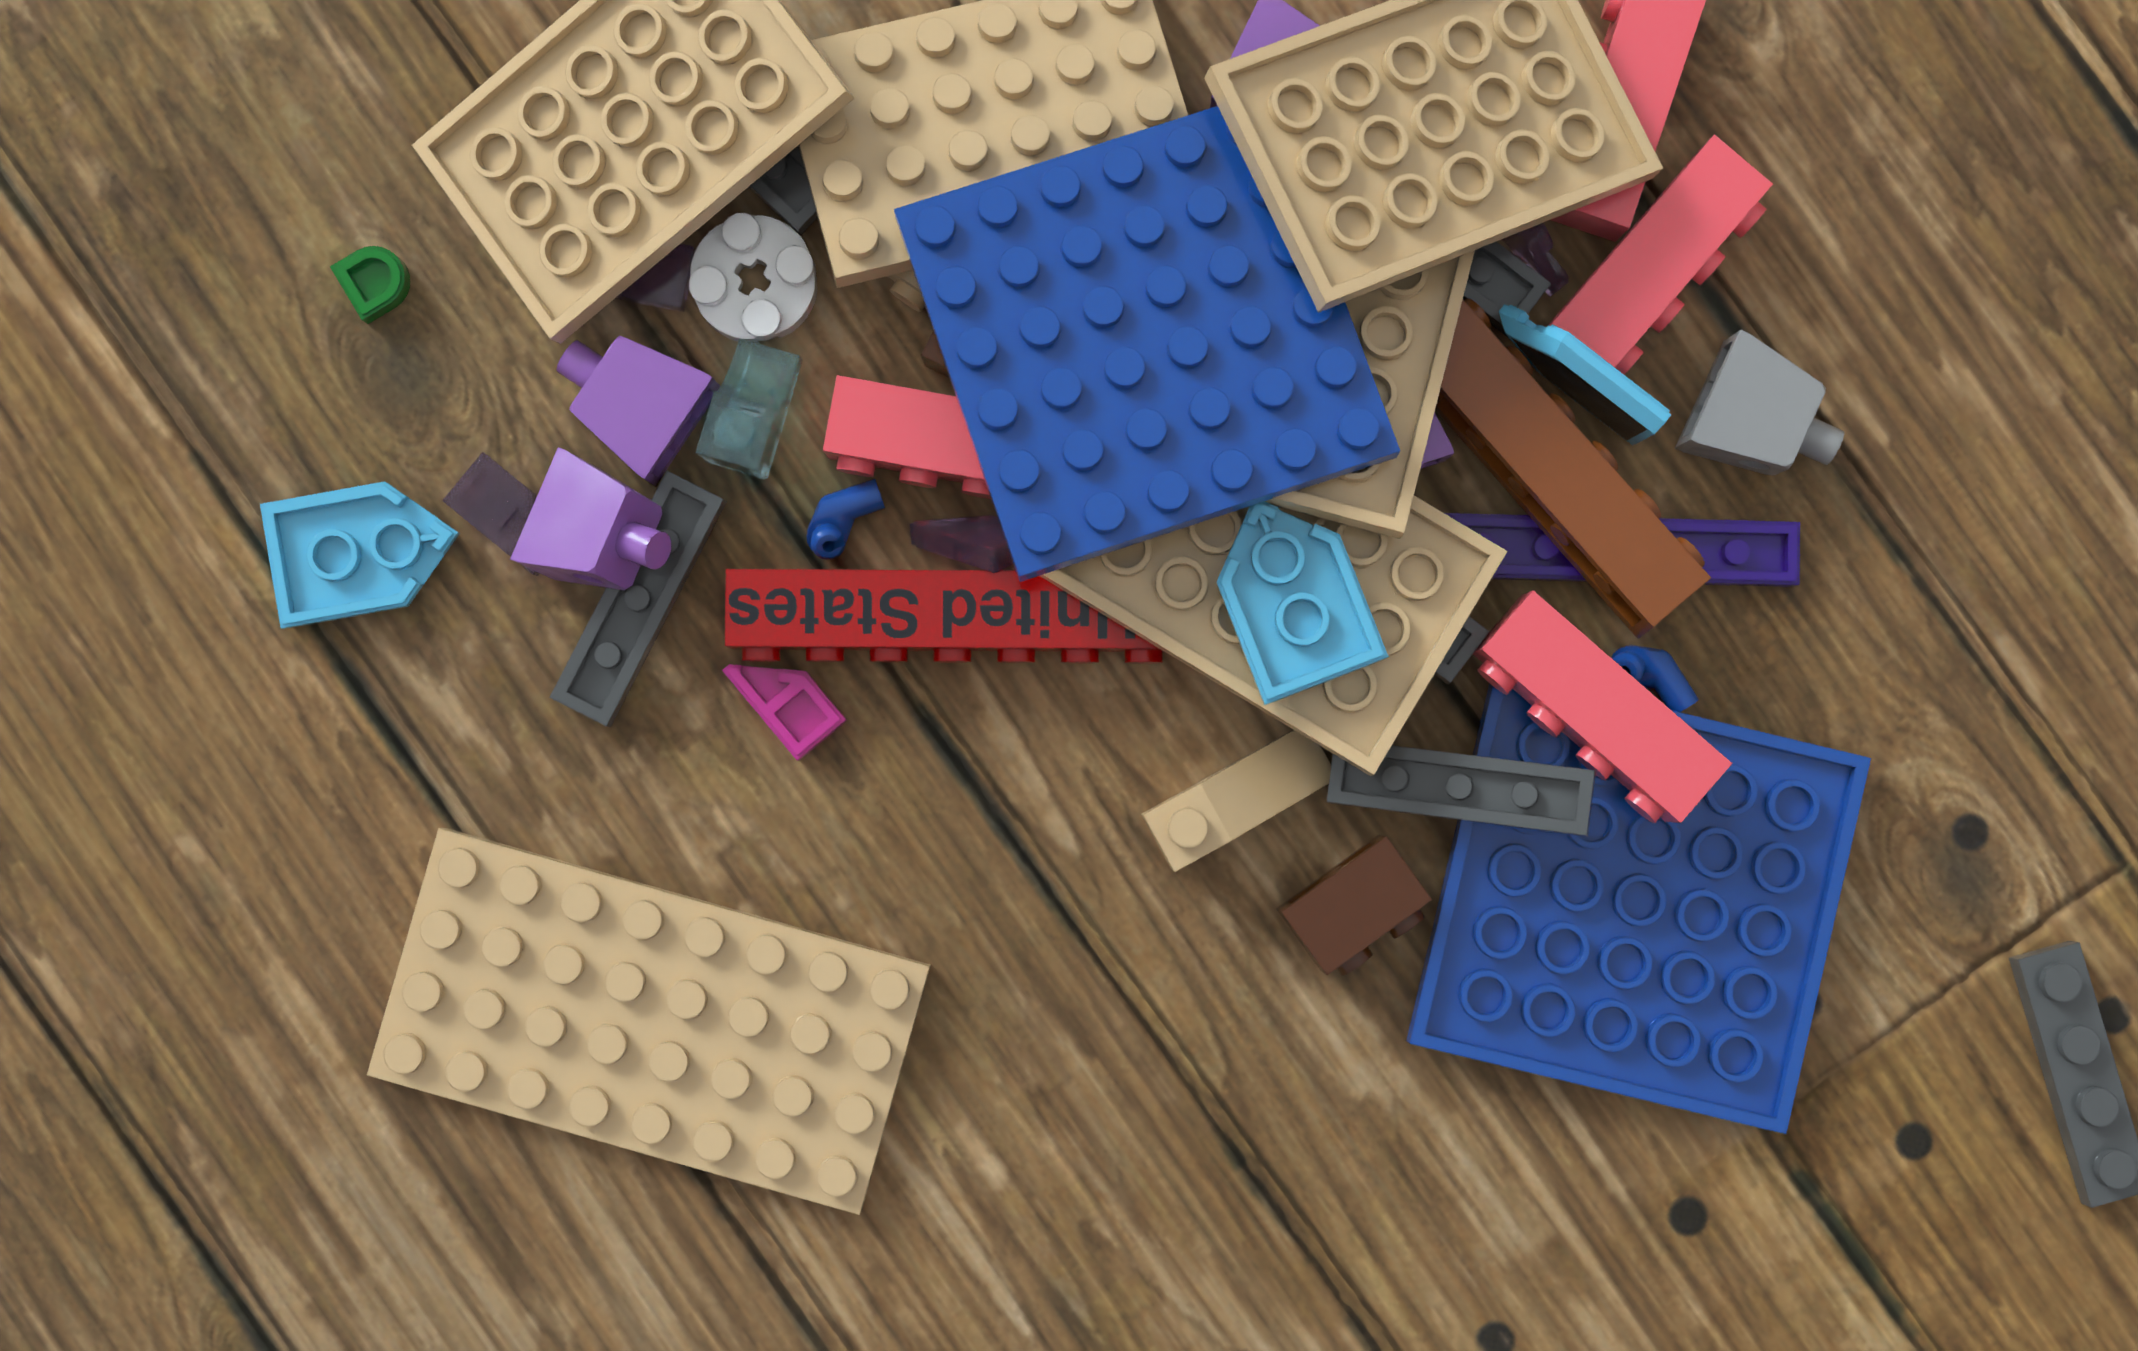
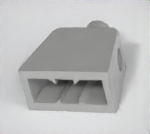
(1758, 411)

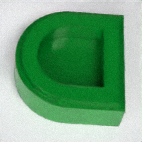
(373, 281)

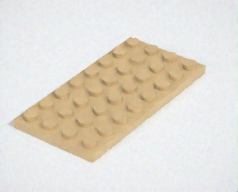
(649, 1020)

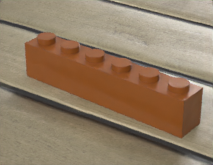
(1564, 478)

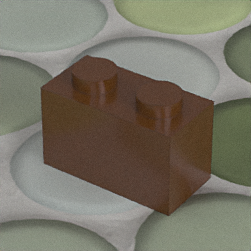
(1356, 906)

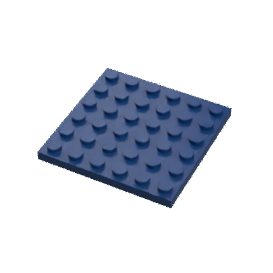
(1136, 344)
(1648, 950)

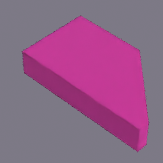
(789, 705)

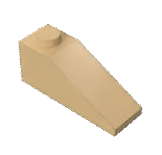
(1237, 798)

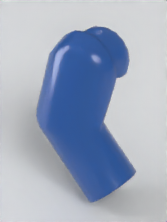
(836, 515)
(1659, 671)

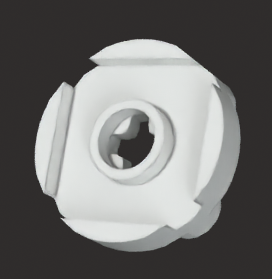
(744, 243)

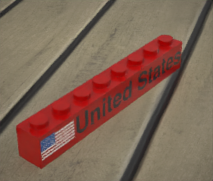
(916, 612)

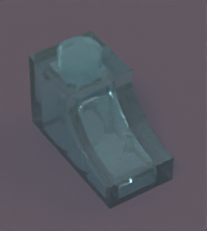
(750, 409)

